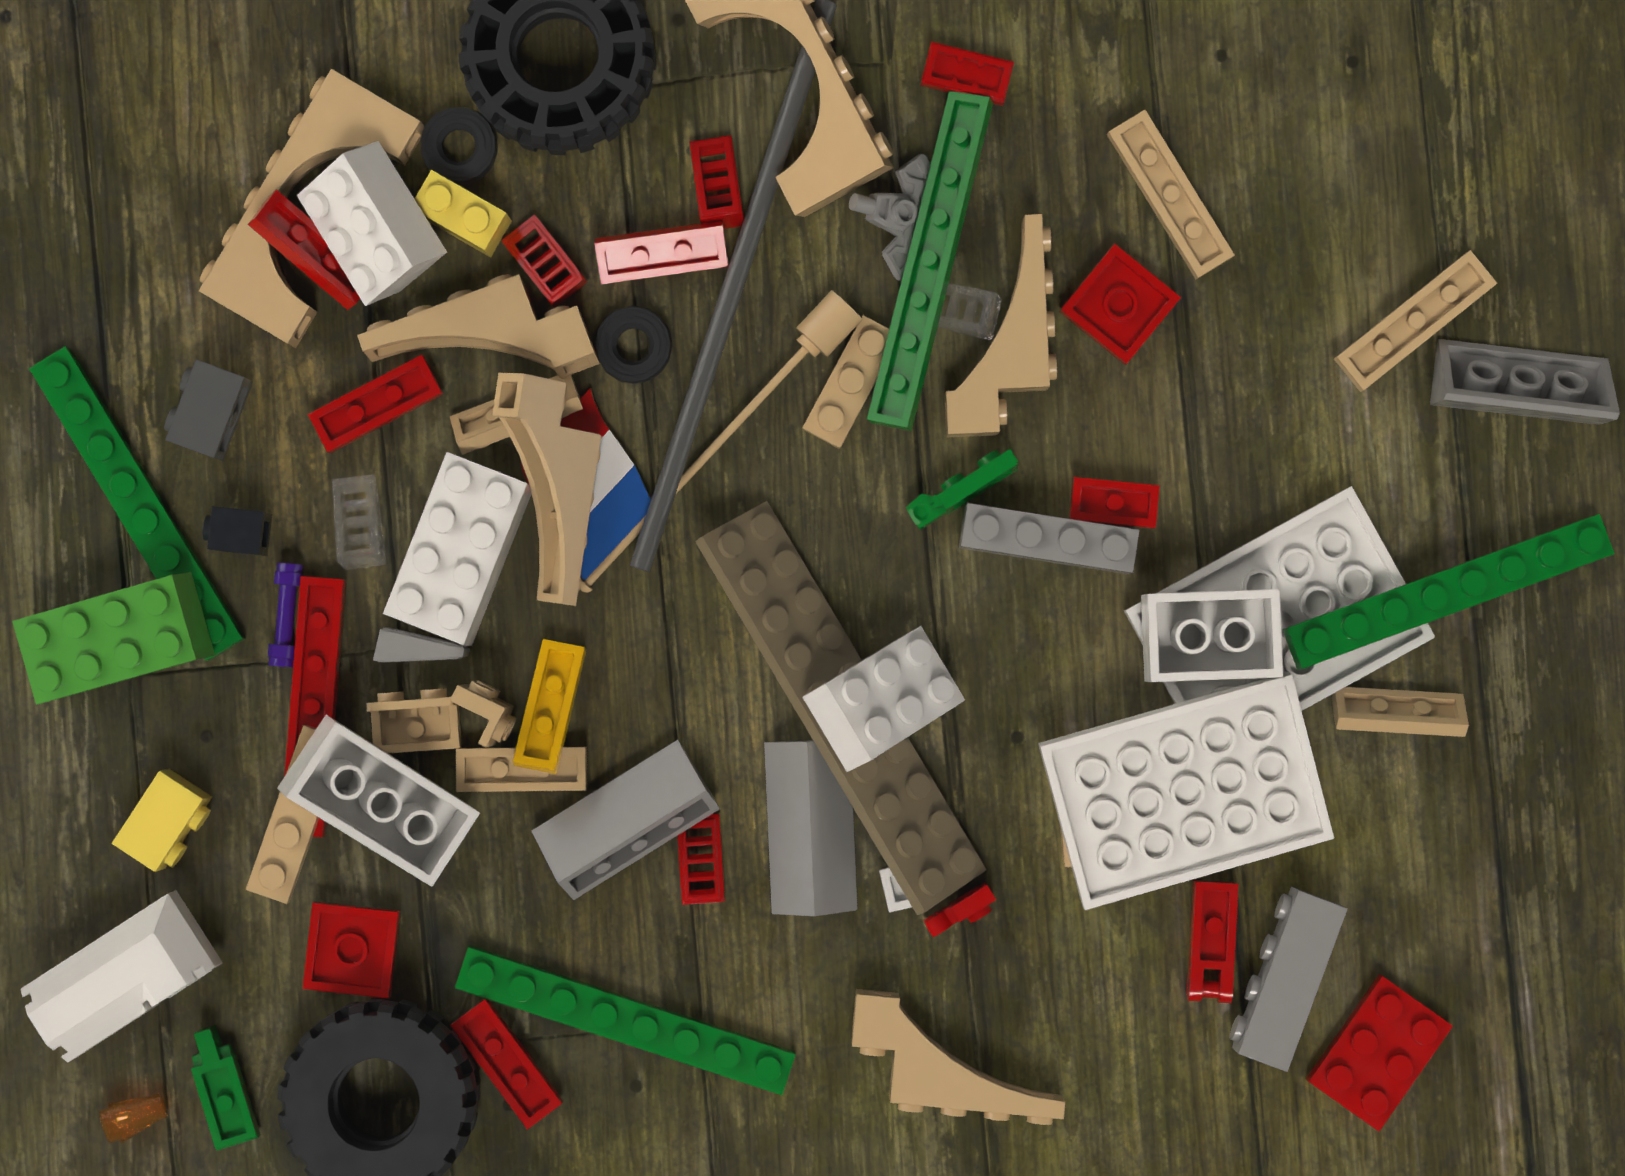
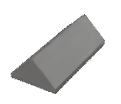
(1523, 382)
(808, 833)

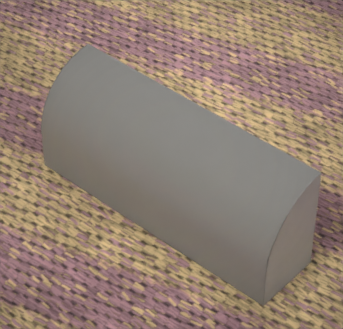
(625, 820)

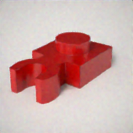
(970, 905)

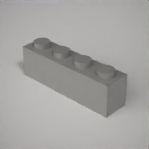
(1048, 538)
(1287, 979)

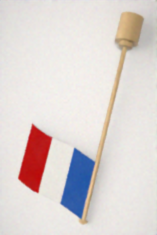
(618, 489)

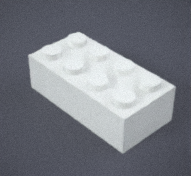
(458, 549)
(378, 800)

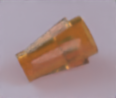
(131, 1116)

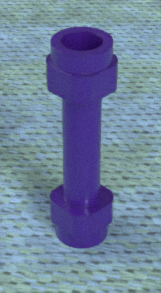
(288, 578)

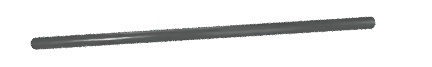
(727, 303)

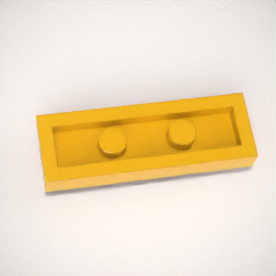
(549, 706)

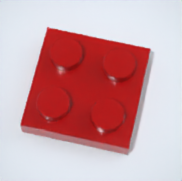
(1120, 304)
(351, 949)

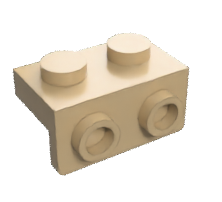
(485, 702)
(415, 723)

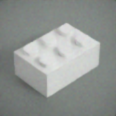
(371, 223)
(1212, 635)
(883, 699)

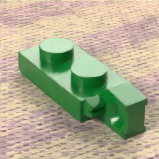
(962, 489)
(222, 1091)

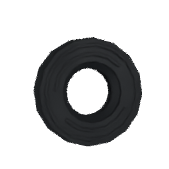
(459, 119)
(652, 363)

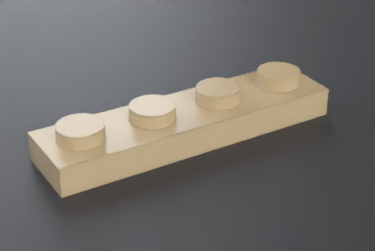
(1170, 194)
(1415, 321)
(284, 842)

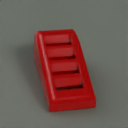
(720, 207)
(567, 286)
(702, 895)

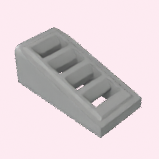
(401, 645)

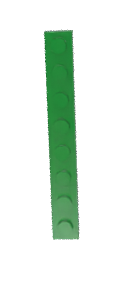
(930, 260)
(129, 487)
(1448, 591)
(625, 1020)

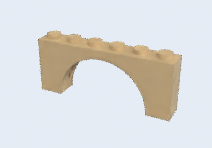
(337, 121)
(844, 143)

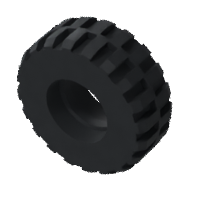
(567, 117)
(389, 1032)

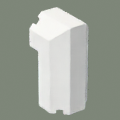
(119, 977)

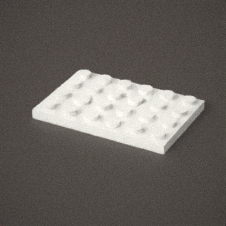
(1319, 565)
(1186, 790)

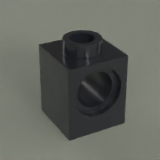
(237, 531)

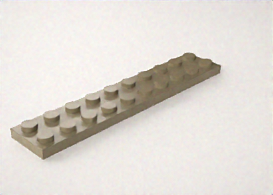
(805, 651)

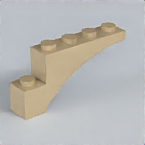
(492, 319)
(1019, 352)
(560, 476)
(932, 1076)

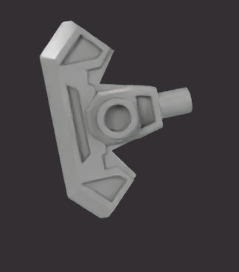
(897, 211)

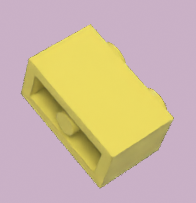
(462, 213)
(163, 821)

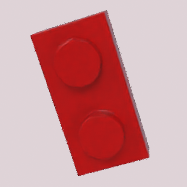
(1114, 502)

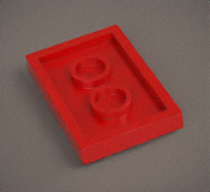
(1379, 1052)

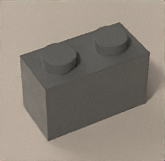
(207, 409)

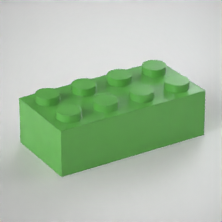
(113, 637)

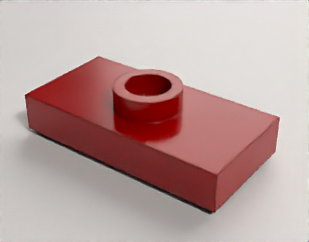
(966, 72)

